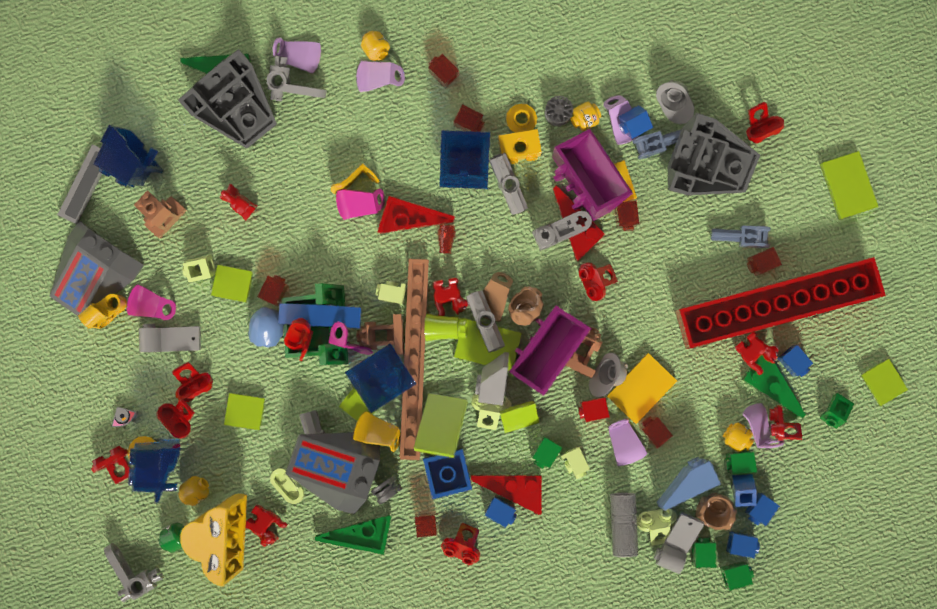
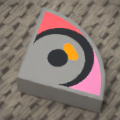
(123, 417)

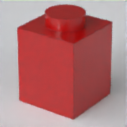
(593, 409)

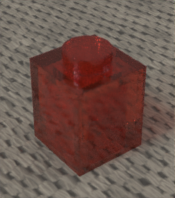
(443, 70)
(469, 120)
(627, 216)
(763, 261)
(273, 290)
(655, 431)
(426, 525)

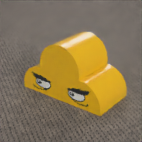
(218, 539)

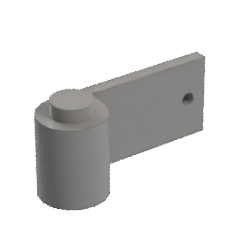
(169, 339)
(677, 544)

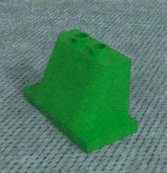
(319, 344)

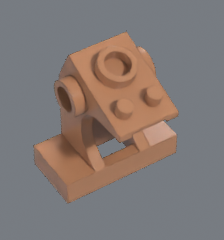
(159, 214)
(367, 337)
(579, 362)

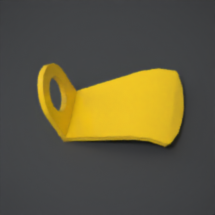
(346, 183)
(376, 431)

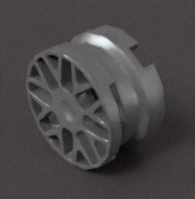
(558, 111)
(387, 492)

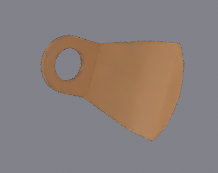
(496, 294)

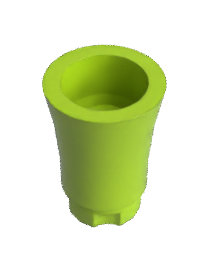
(445, 327)

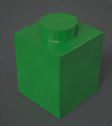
(546, 453)
(740, 462)
(704, 553)
(737, 575)

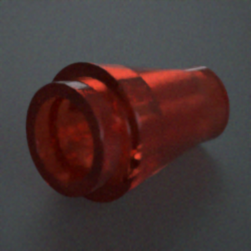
(446, 237)

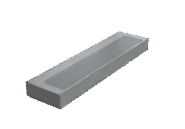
(81, 188)

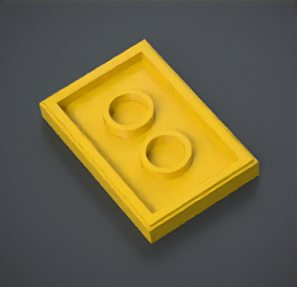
(642, 388)

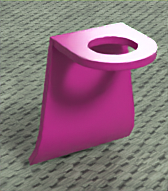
(358, 203)
(148, 304)
(342, 342)

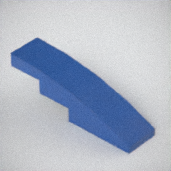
(320, 315)

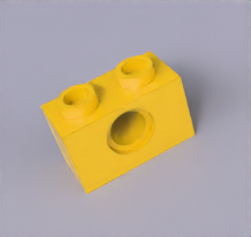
(529, 139)

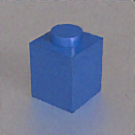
(635, 122)
(795, 361)
(744, 490)
(763, 511)
(501, 512)
(742, 544)

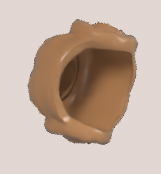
(526, 306)
(716, 511)

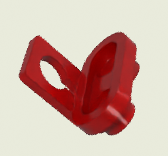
(765, 126)
(594, 280)
(298, 336)
(193, 385)
(175, 419)
(778, 428)
(117, 456)
(460, 548)

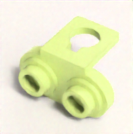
(489, 409)
(286, 486)
(656, 522)

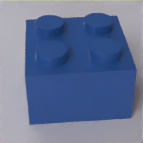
(447, 474)

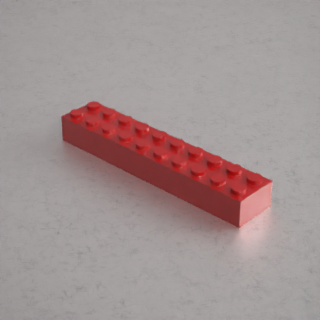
(780, 303)

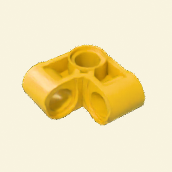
(102, 313)

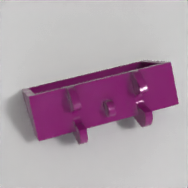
(590, 175)
(549, 350)

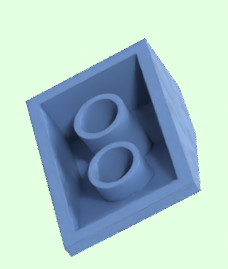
(691, 481)

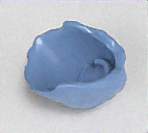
(265, 328)

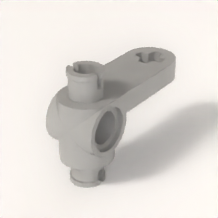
(280, 68)
(560, 230)
(127, 577)

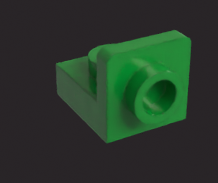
(837, 411)

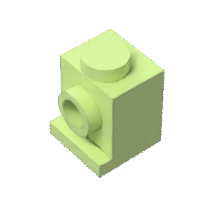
(206, 265)
(391, 292)
(575, 462)

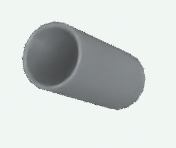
(623, 526)

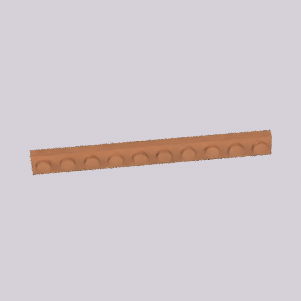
(414, 355)

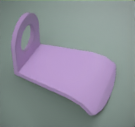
(299, 54)
(377, 74)
(614, 111)
(758, 420)
(625, 443)

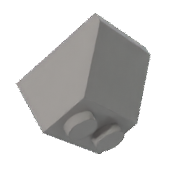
(492, 382)

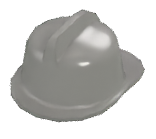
(675, 101)
(608, 374)

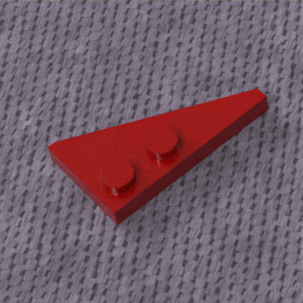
(404, 215)
(584, 241)
(520, 489)

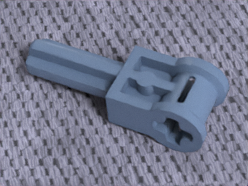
(654, 143)
(747, 236)

